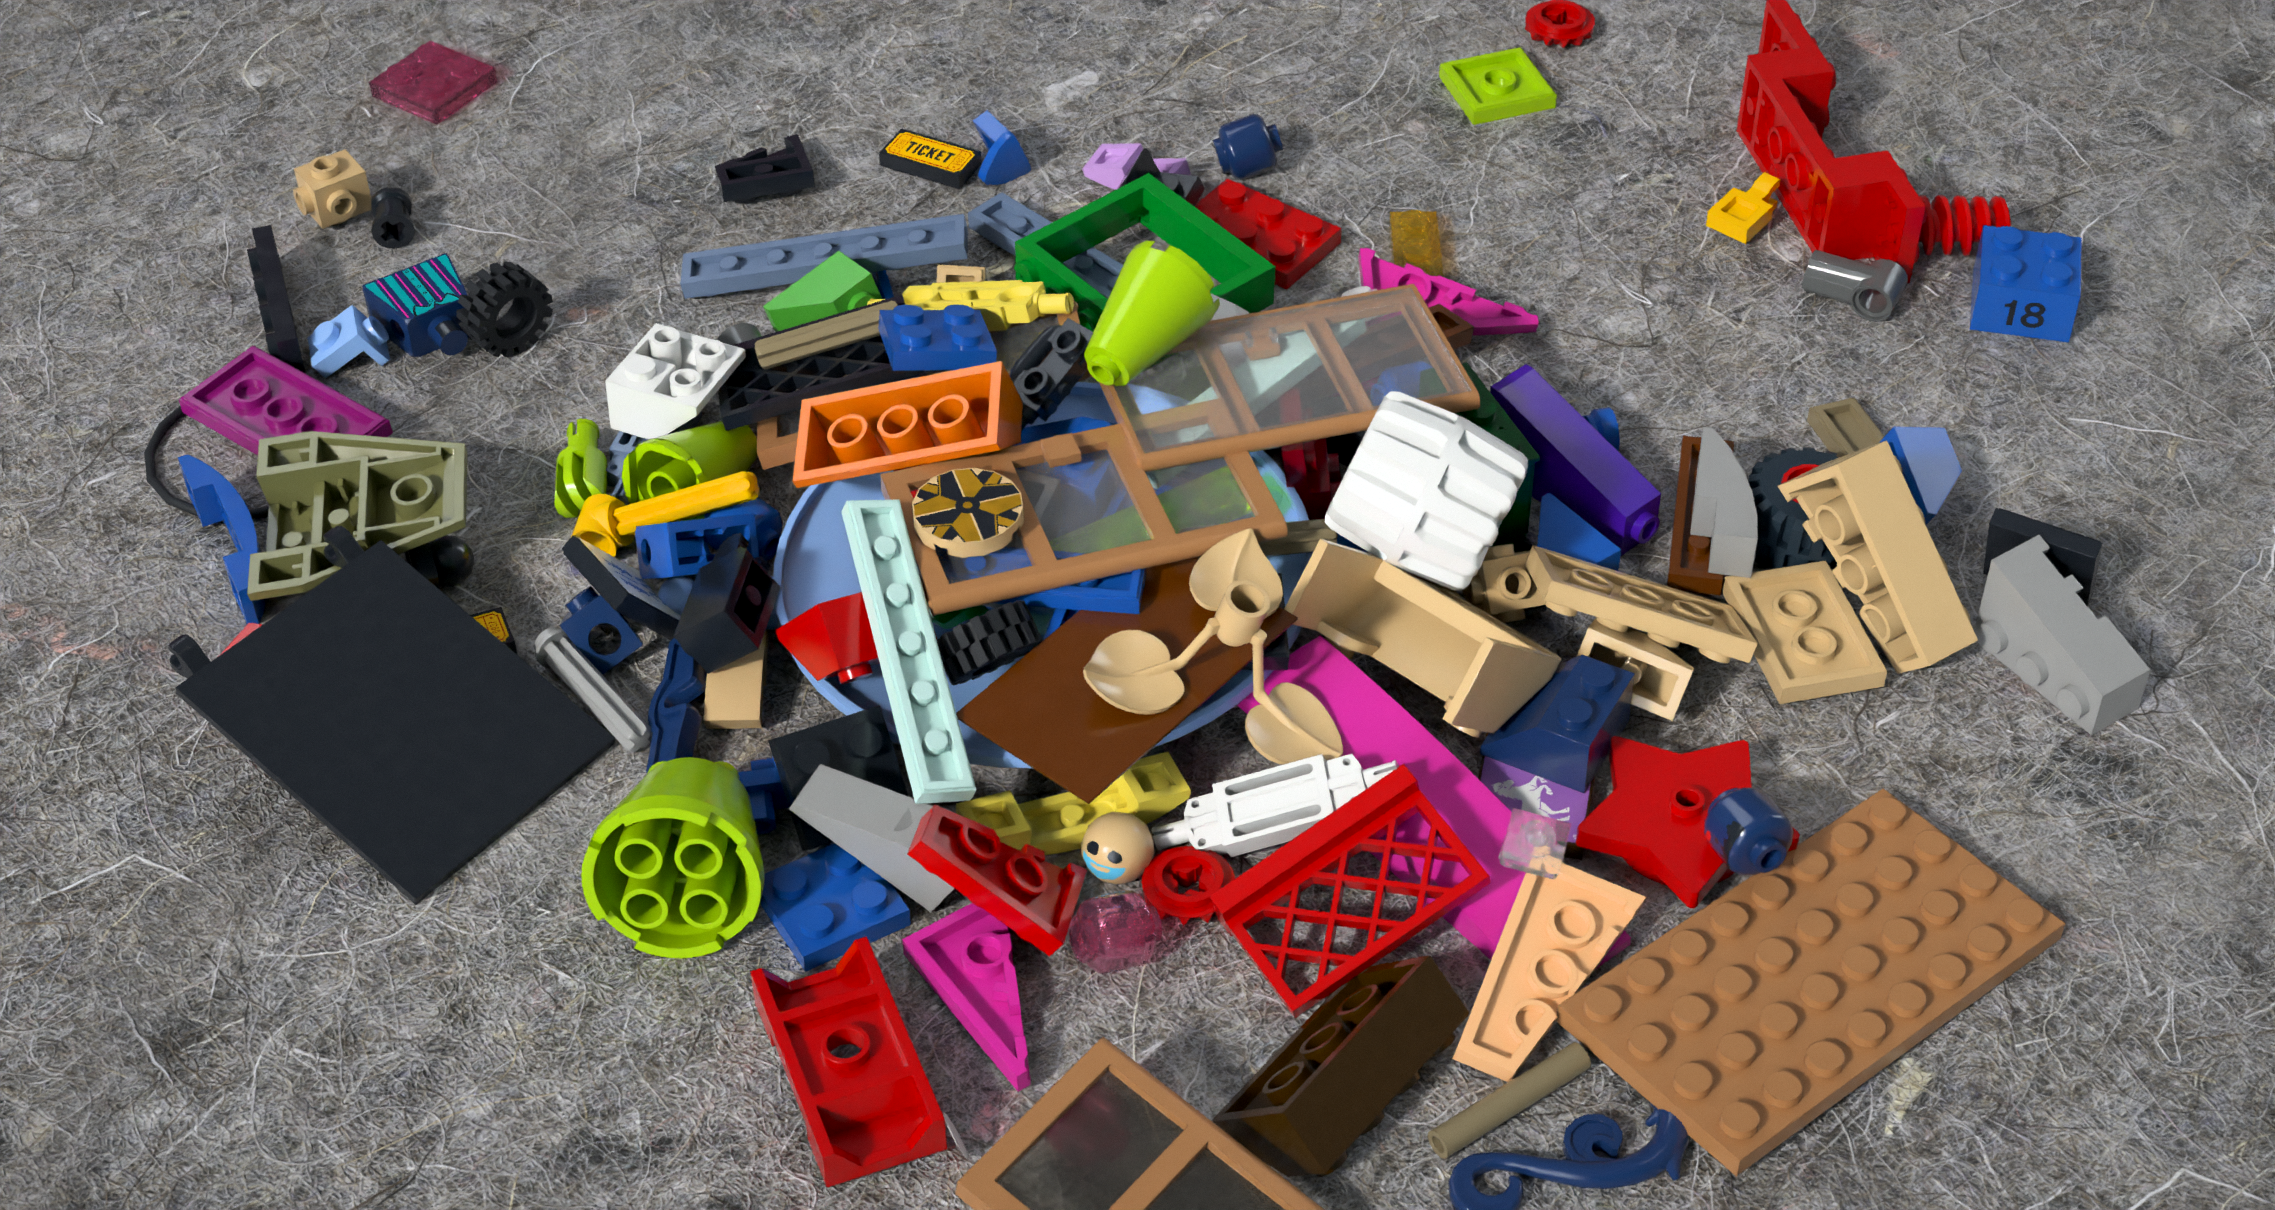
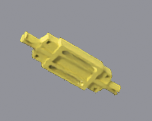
(998, 301)

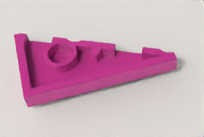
(1483, 314)
(973, 973)

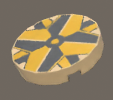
(968, 512)

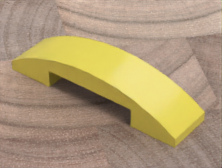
(1060, 821)

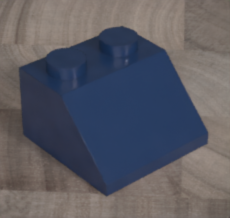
(1567, 723)

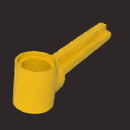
(612, 524)

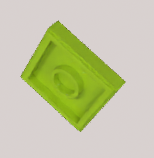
(1497, 85)

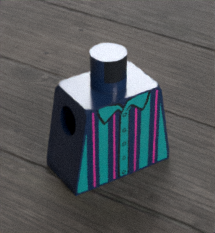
(420, 307)

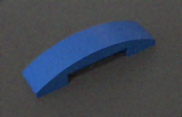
(219, 501)

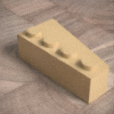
(1884, 555)

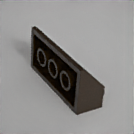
(1344, 1067)

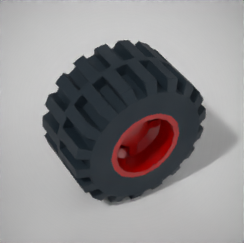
(1779, 523)

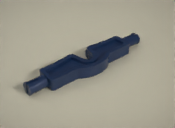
(670, 716)

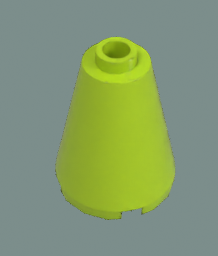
(1149, 313)
(687, 460)

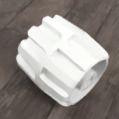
(1427, 491)

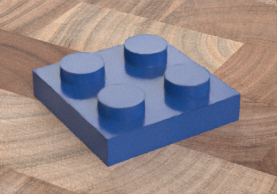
(935, 338)
(829, 903)

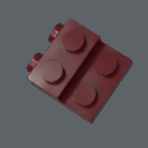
(1312, 475)

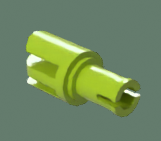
(579, 469)

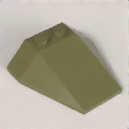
(368, 484)

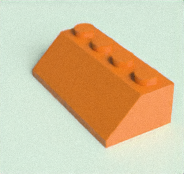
(907, 424)

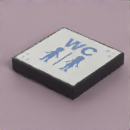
(622, 587)

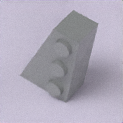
(2055, 641)

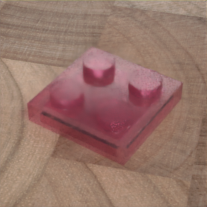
(433, 82)

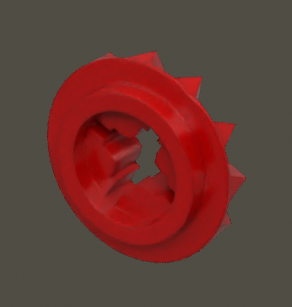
(1547, 20)
(1183, 867)

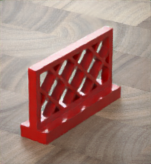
(1321, 850)

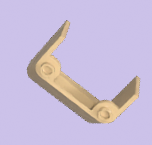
(1423, 634)

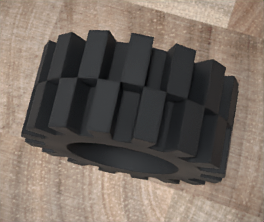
(490, 296)
(988, 642)

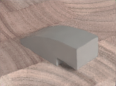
(1724, 508)

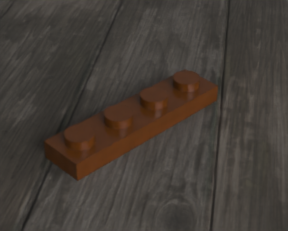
(1690, 552)

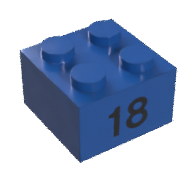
(2026, 283)

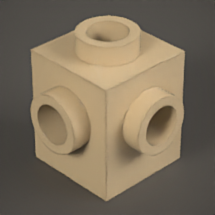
(332, 189)
(1503, 585)

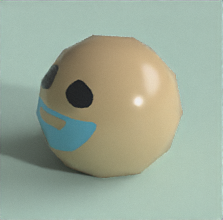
(1117, 847)

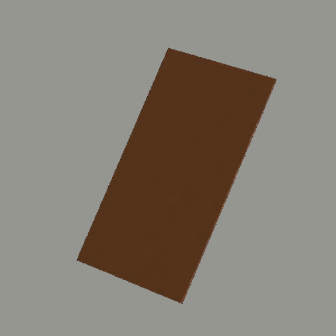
(1070, 733)

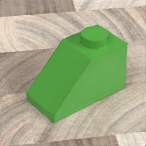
(823, 292)

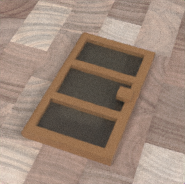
(1121, 1143)

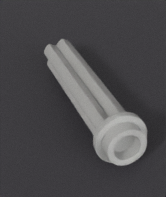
(557, 651)

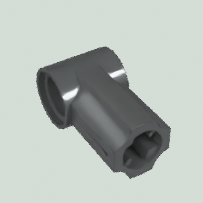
(1868, 288)

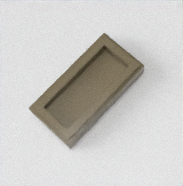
(1844, 426)

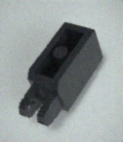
(727, 606)

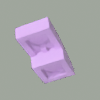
(1113, 161)

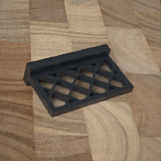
(822, 374)

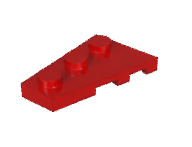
(1006, 882)

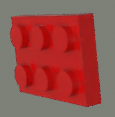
(1272, 229)

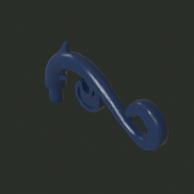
(1581, 1165)

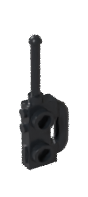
(1050, 369)

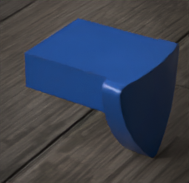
(1005, 155)

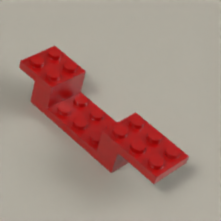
(1840, 204)

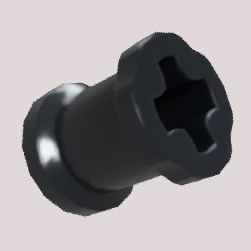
(392, 220)

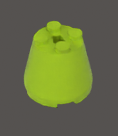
(677, 860)

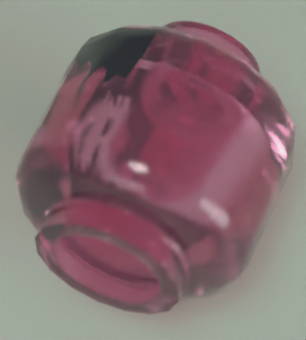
(1115, 932)

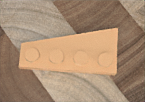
(1542, 958)

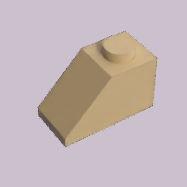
(1659, 673)

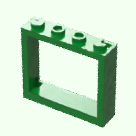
(1243, 273)

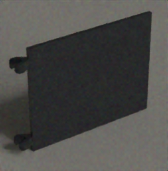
(392, 716)

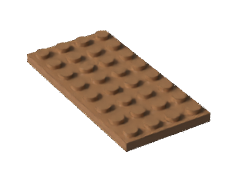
(1808, 978)

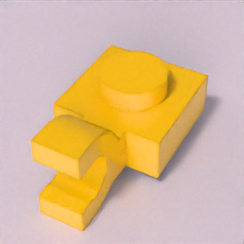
(1745, 213)

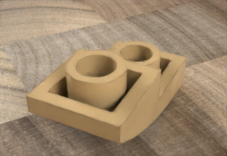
(736, 692)

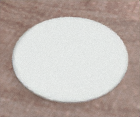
(955, 1135)

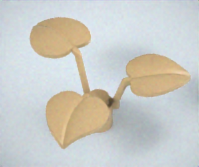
(1244, 589)

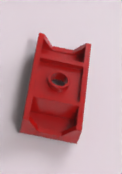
(860, 1108)

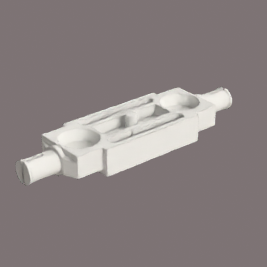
(1269, 805)

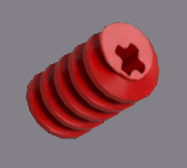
(1960, 221)

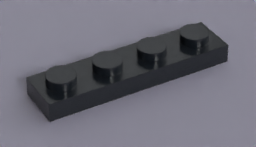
(274, 299)

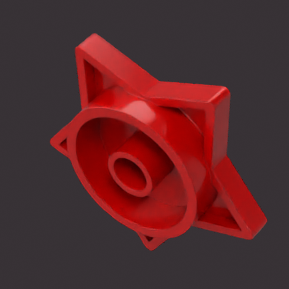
(1661, 812)

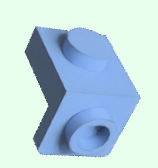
(346, 337)

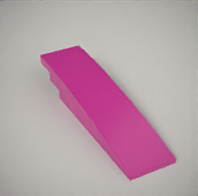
(1383, 731)

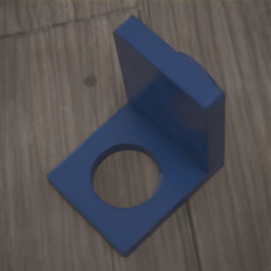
(586, 612)

